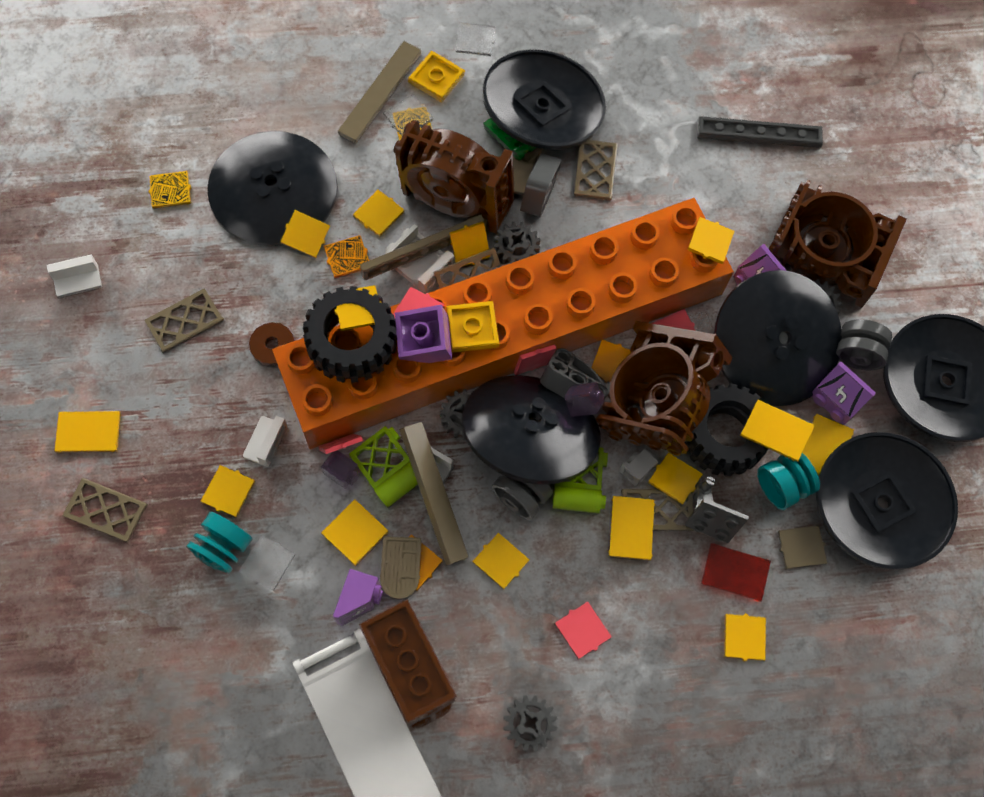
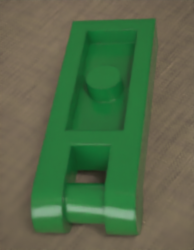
(506, 141)

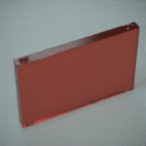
(736, 572)

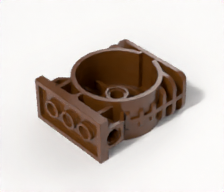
(455, 174)
(868, 234)
(653, 383)
(409, 665)

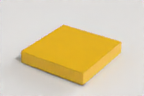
(436, 76)
(472, 326)
(354, 532)

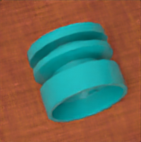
(788, 480)
(220, 541)

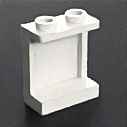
(420, 270)

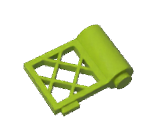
(399, 479)
(580, 495)

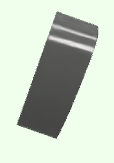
(540, 185)
(567, 370)

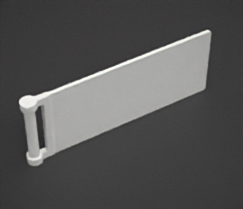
(365, 724)

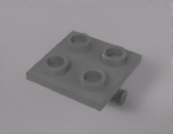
(712, 517)

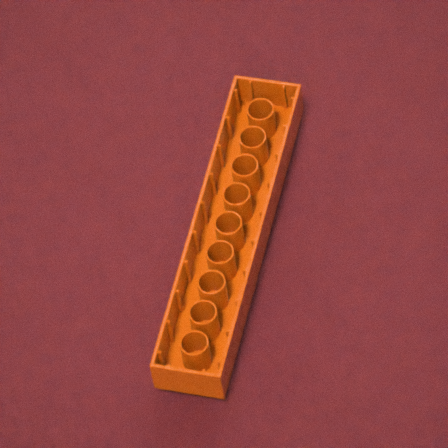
(551, 298)

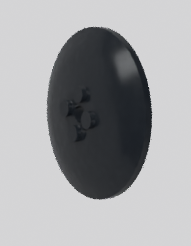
(544, 77)
(260, 211)
(751, 329)
(914, 372)
(525, 450)
(918, 495)

